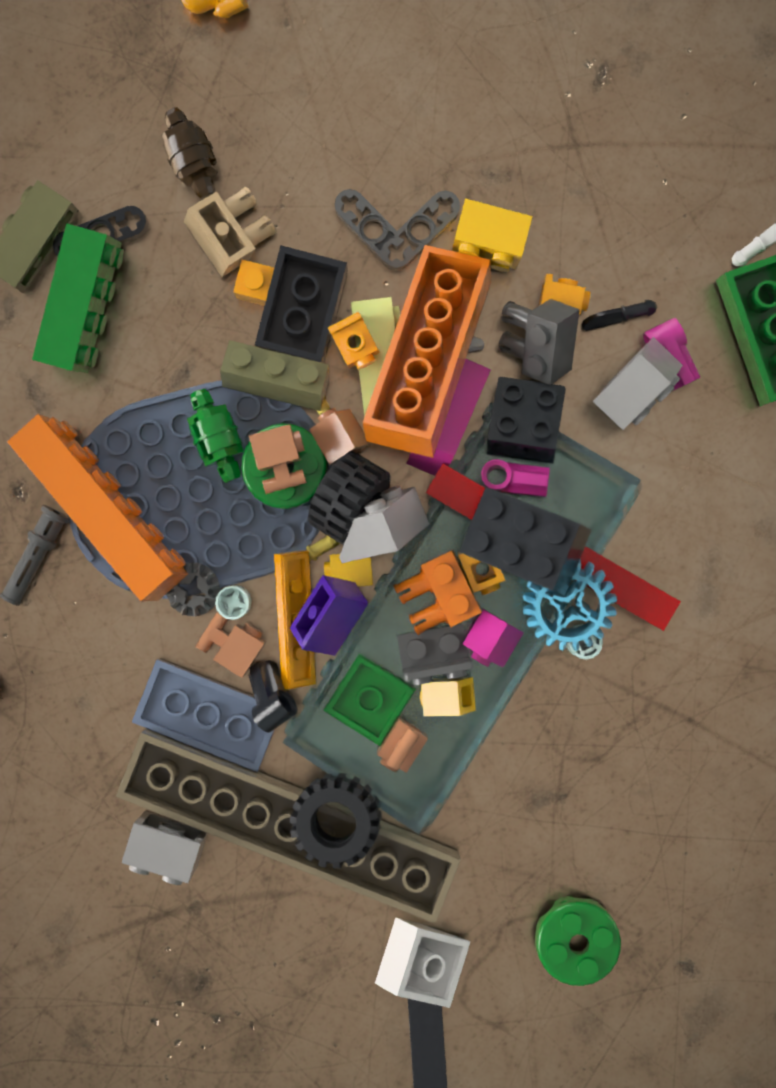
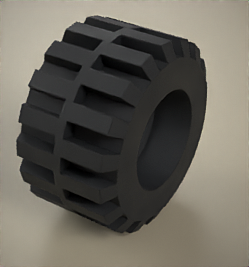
(344, 493)
(327, 847)

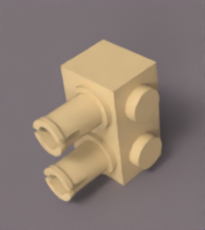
(220, 234)

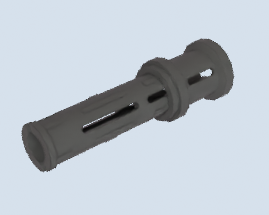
(46, 541)

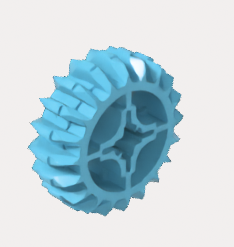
(582, 611)

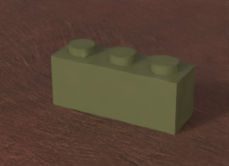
(31, 232)
(274, 375)

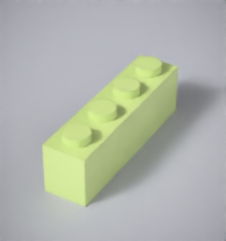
(381, 322)

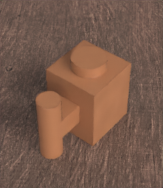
(339, 434)
(275, 450)
(237, 649)
(401, 746)

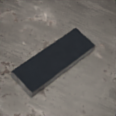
(427, 1045)

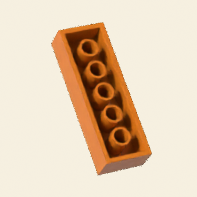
(427, 351)
(98, 507)

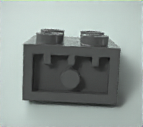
(434, 653)

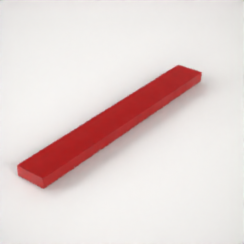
(631, 591)

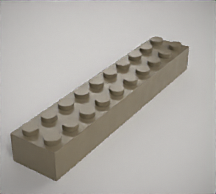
(256, 814)

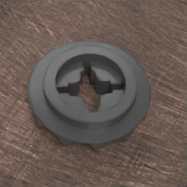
(199, 604)

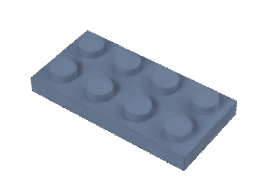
(202, 715)

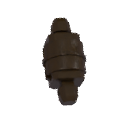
(189, 153)

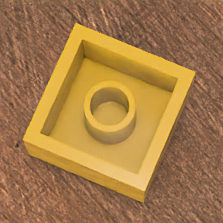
(492, 234)

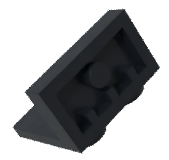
(525, 420)

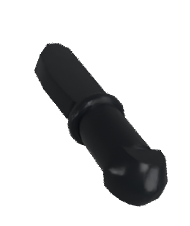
(620, 314)

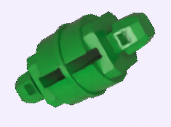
(215, 435)

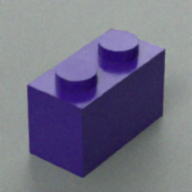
(328, 615)

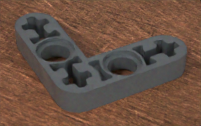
(391, 237)

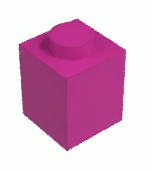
(492, 639)

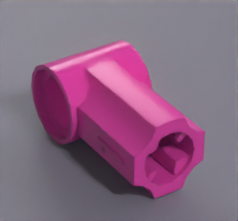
(672, 337)
(520, 478)

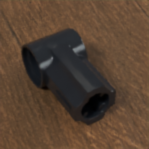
(272, 701)

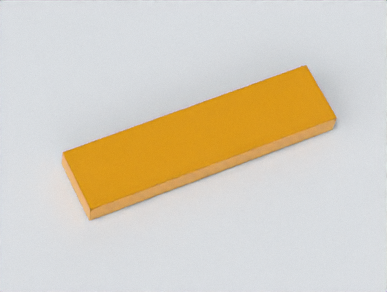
(292, 592)

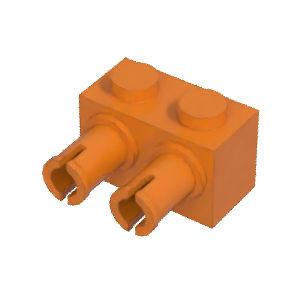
(451, 587)

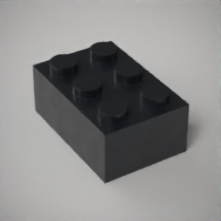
(301, 304)
(525, 540)

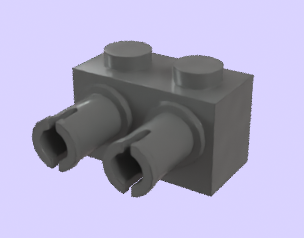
(548, 342)

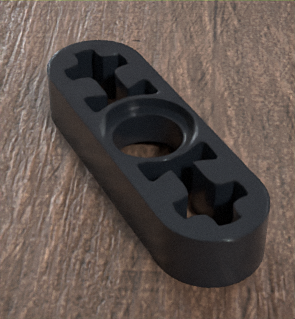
(121, 218)

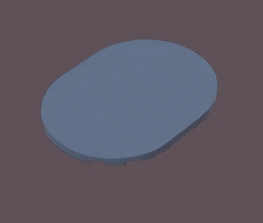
(190, 504)

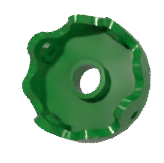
(312, 463)
(577, 917)

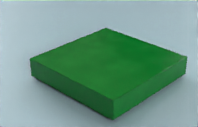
(369, 699)

